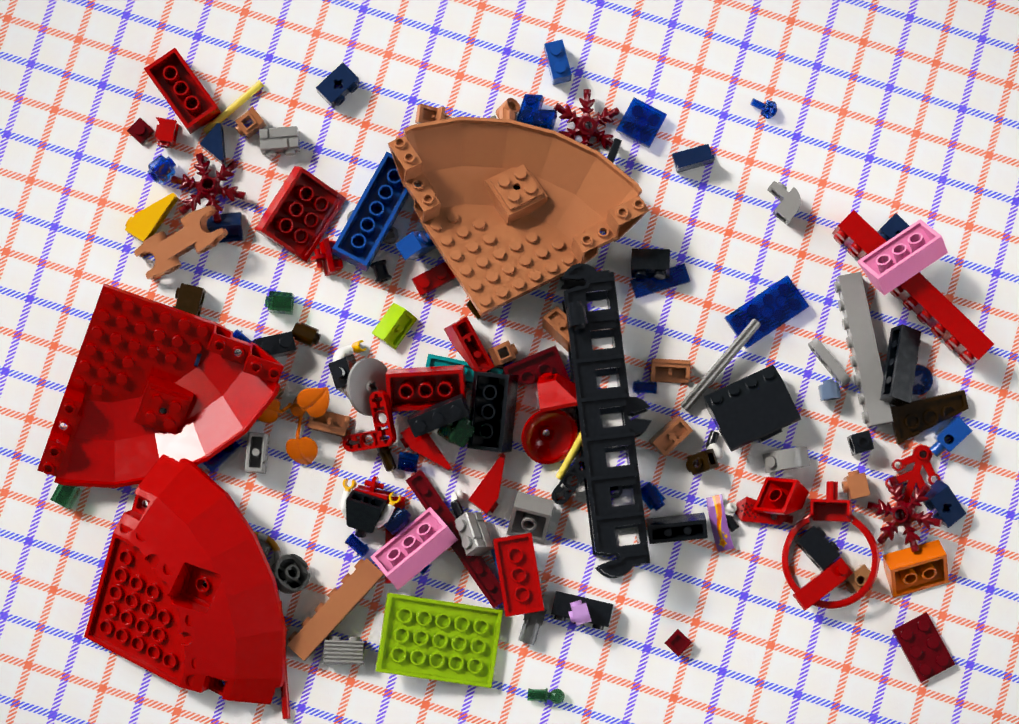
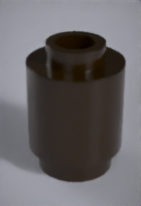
(306, 334)

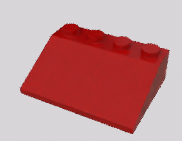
(300, 213)

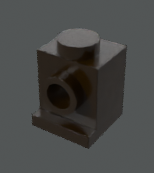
(702, 462)

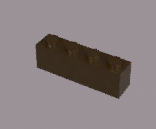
(190, 298)

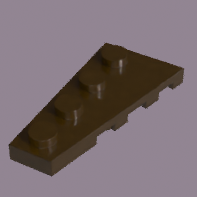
(926, 413)

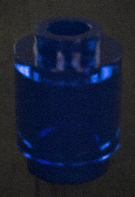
(652, 496)
(399, 520)

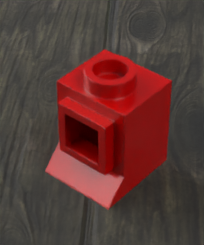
(166, 132)

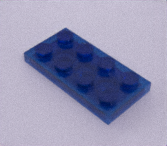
(769, 308)

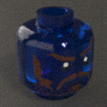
(161, 169)

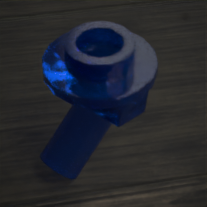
(768, 109)

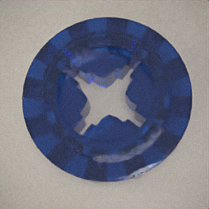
(926, 379)

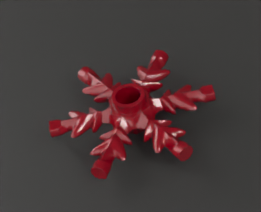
(580, 129)
(208, 182)
(898, 514)

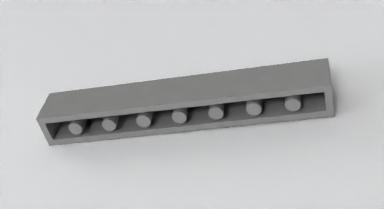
(863, 348)

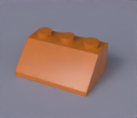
(916, 570)

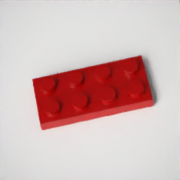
(518, 574)

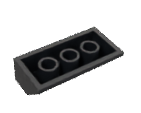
(493, 411)

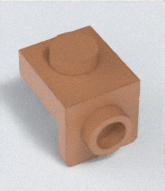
(428, 113)

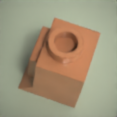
(252, 129)
(498, 362)

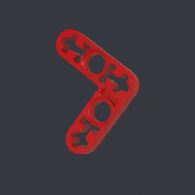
(378, 433)

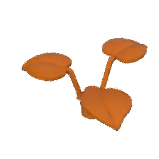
(313, 401)

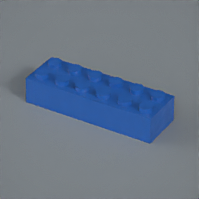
(372, 216)

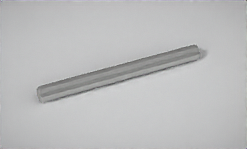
(720, 365)

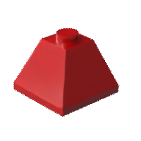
(555, 392)
(780, 496)

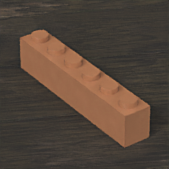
(334, 611)

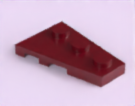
(534, 366)

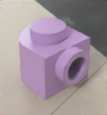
(579, 613)

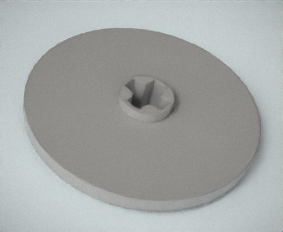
(361, 376)

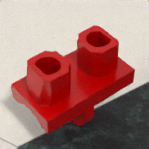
(324, 257)
(372, 489)

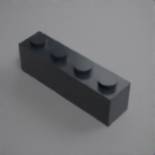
(900, 365)

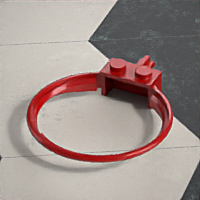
(837, 511)

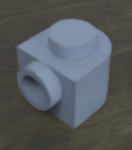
(829, 390)

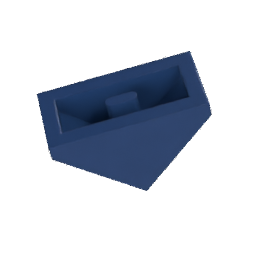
(214, 143)

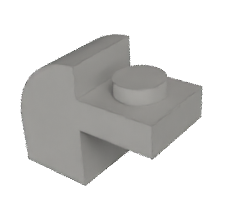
(789, 203)
(786, 459)

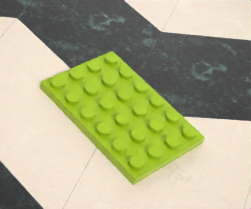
(439, 640)

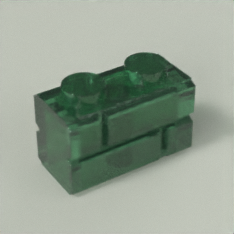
(457, 432)

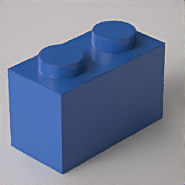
(557, 62)
(415, 245)

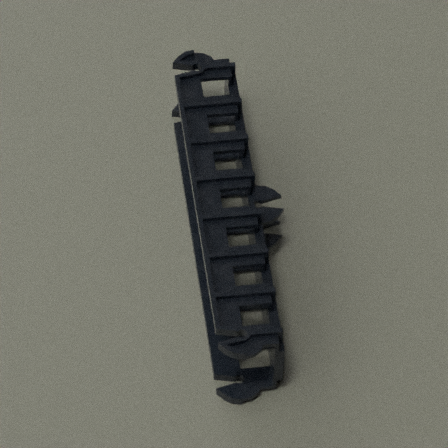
(586, 364)

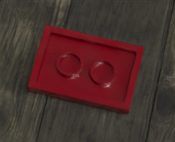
(923, 647)

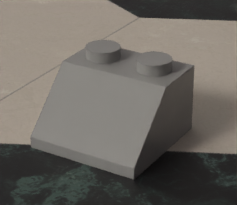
(530, 515)

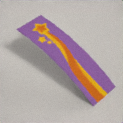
(719, 523)

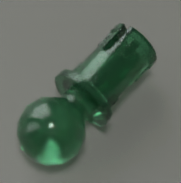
(556, 695)

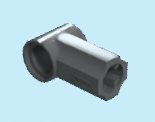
(531, 626)

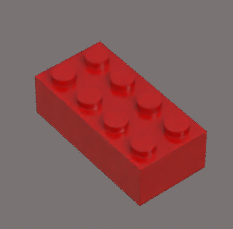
(182, 90)
(424, 386)

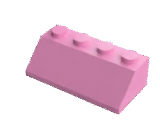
(903, 256)
(414, 548)

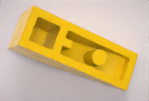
(148, 220)

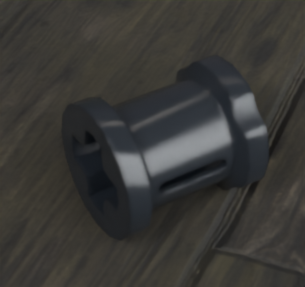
(380, 271)

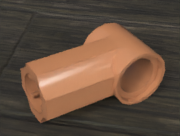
(508, 109)

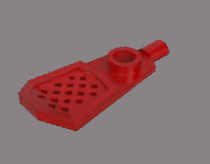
(762, 518)

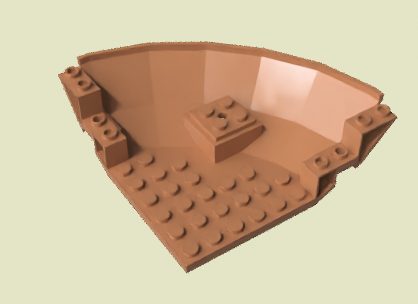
(503, 237)

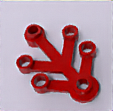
(914, 476)

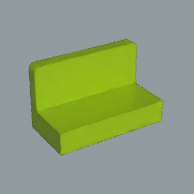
(394, 325)

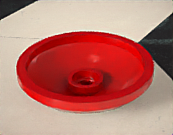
(553, 445)

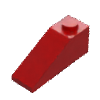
(469, 345)
(425, 447)
(487, 493)
(822, 583)

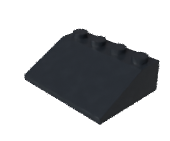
(751, 408)

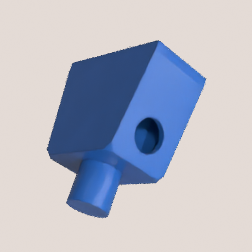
(957, 430)

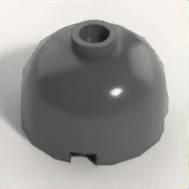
(290, 573)

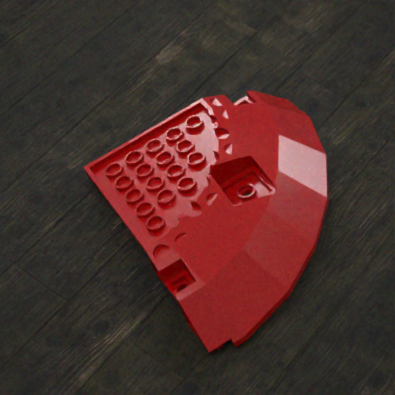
(143, 360)
(155, 599)

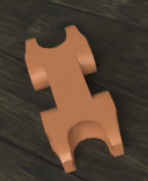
(168, 249)

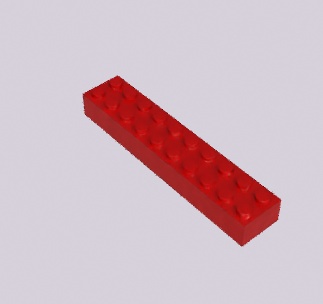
(919, 295)

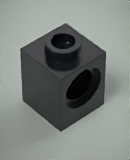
(860, 442)

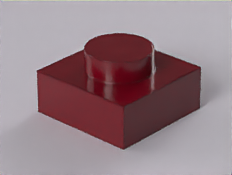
(140, 131)
(678, 642)

